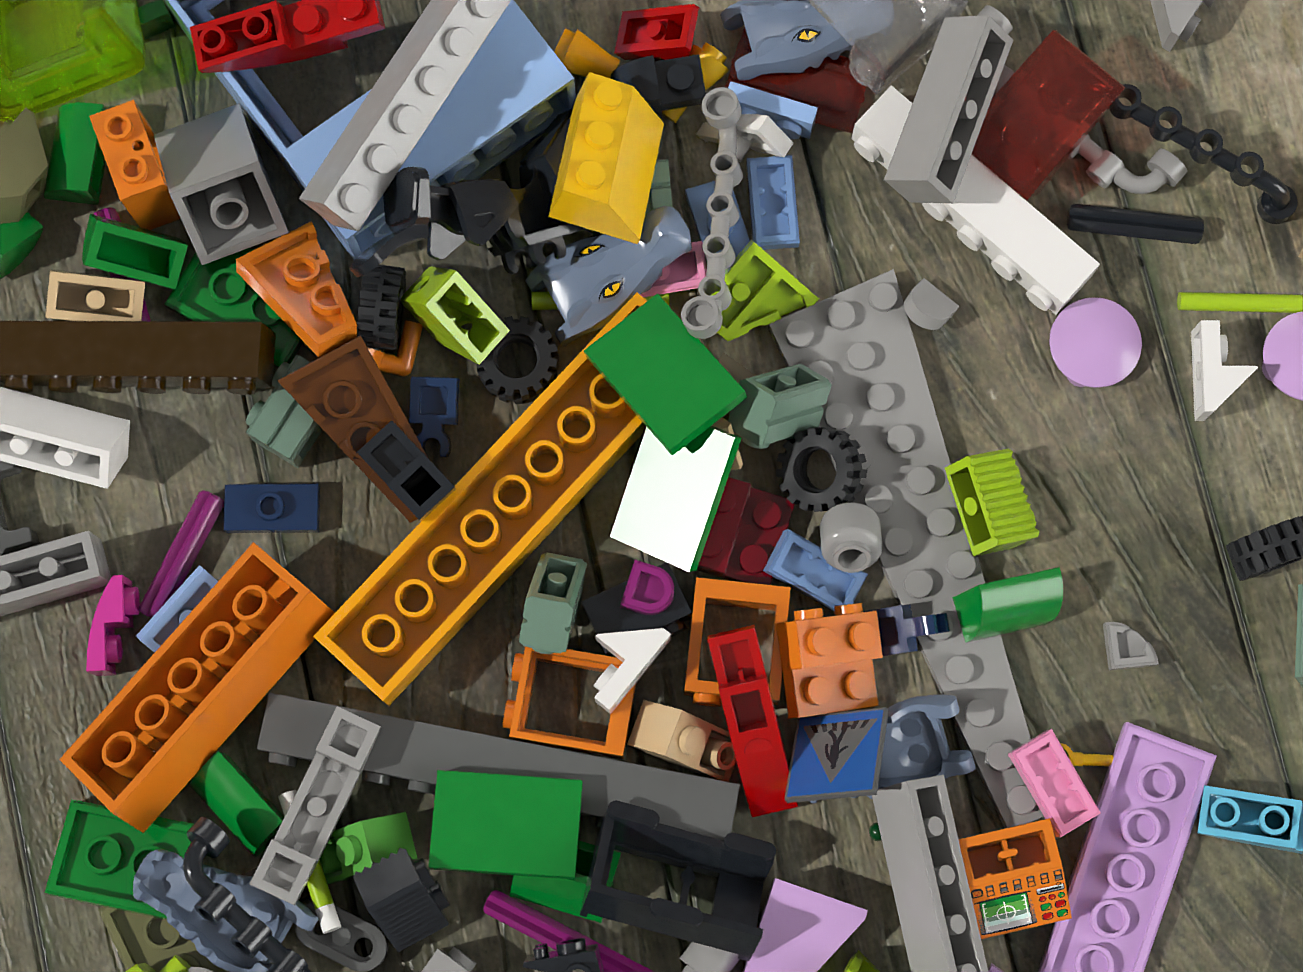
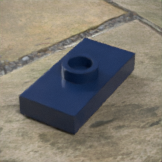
(272, 508)

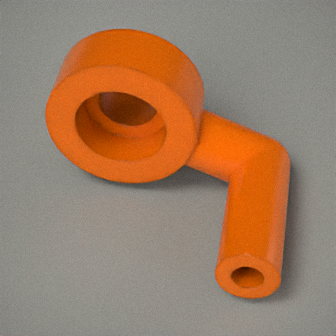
(404, 361)

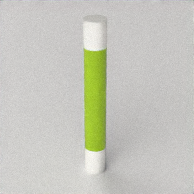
(317, 884)

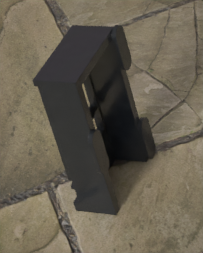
(737, 863)

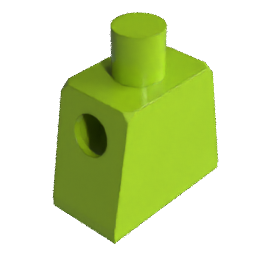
(445, 303)

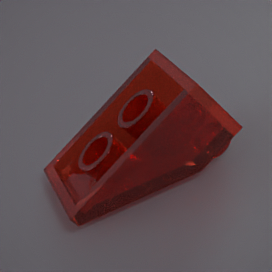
(1043, 114)

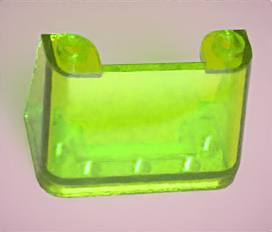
(65, 50)

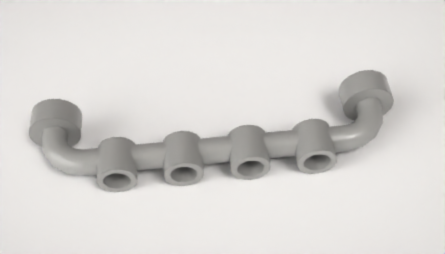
(1105, 165)
(704, 313)

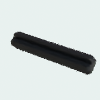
(1135, 223)

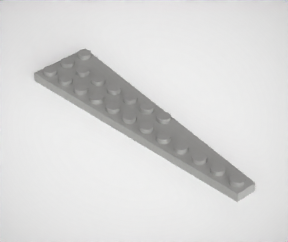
(884, 403)

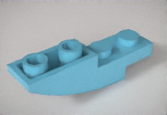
(1252, 819)

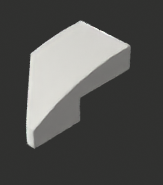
(753, 132)

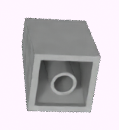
(219, 184)

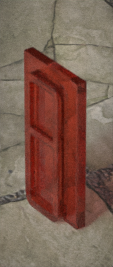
(826, 87)

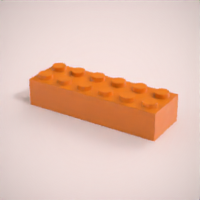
(196, 688)

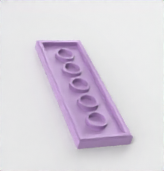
(1130, 854)

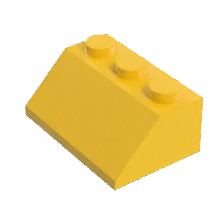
(608, 160)

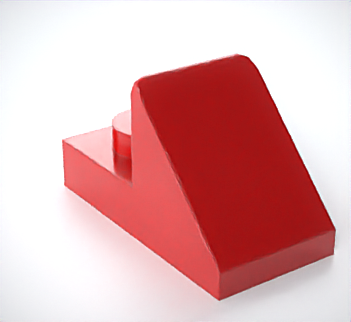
(657, 32)

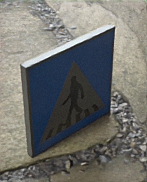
(837, 755)

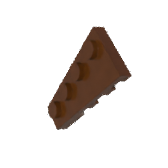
(351, 404)

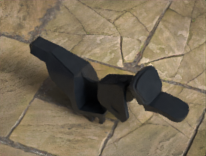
(478, 210)

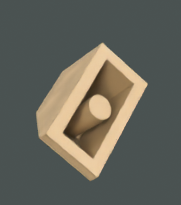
(93, 297)

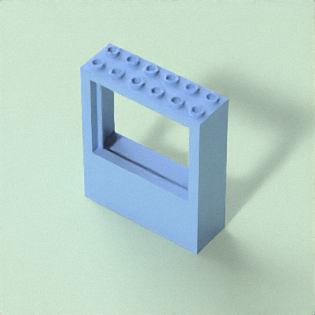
(491, 113)

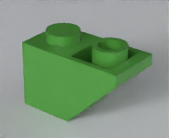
(365, 843)

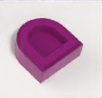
(648, 589)

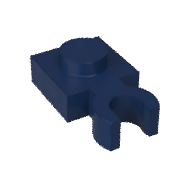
(434, 404)

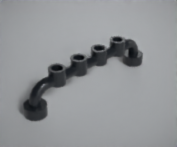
(1277, 200)
(220, 903)

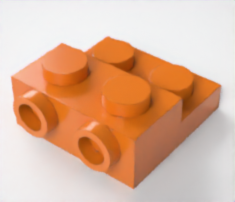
(829, 660)

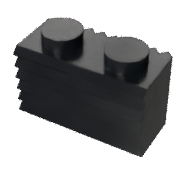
(403, 898)

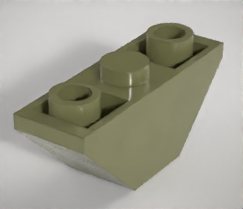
(21, 166)

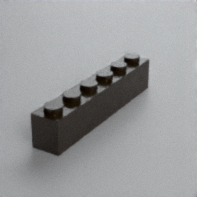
(136, 355)

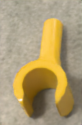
(1081, 759)

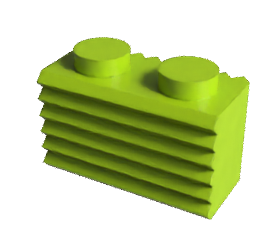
(991, 502)

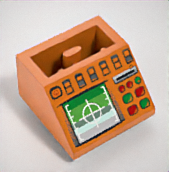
(1015, 878)

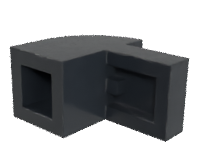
(665, 82)
(406, 470)

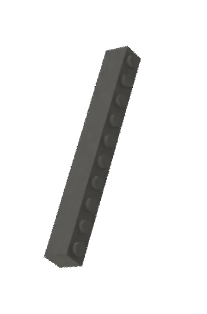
(419, 749)

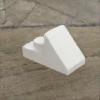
(1210, 379)
(637, 653)

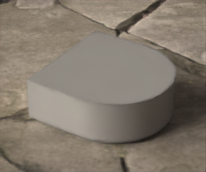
(929, 306)

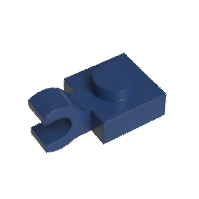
(900, 629)

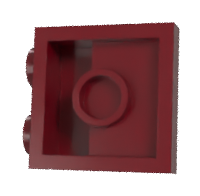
(744, 533)

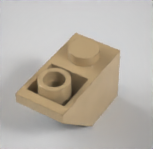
(683, 740)

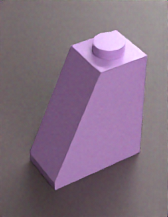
(801, 929)

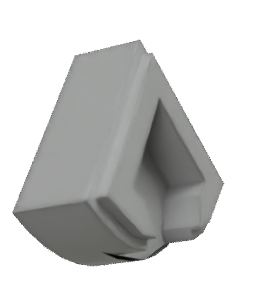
(1127, 648)

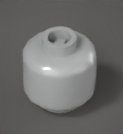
(850, 537)

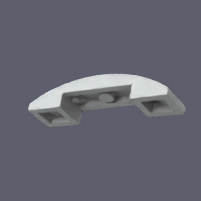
(316, 806)

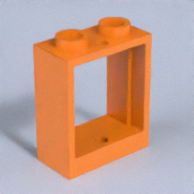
(135, 164)
(735, 595)
(517, 711)

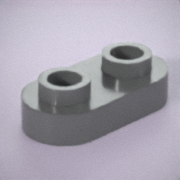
(341, 943)

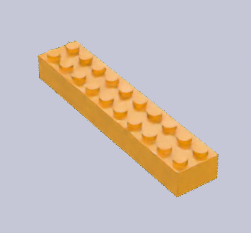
(484, 527)

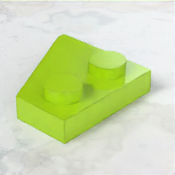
(759, 292)

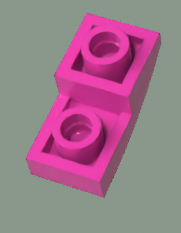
(113, 611)

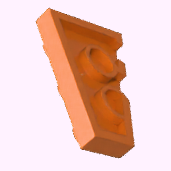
(300, 289)

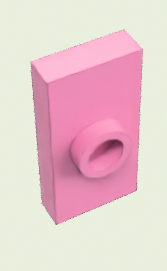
(1054, 783)

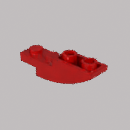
(282, 34)
(751, 719)

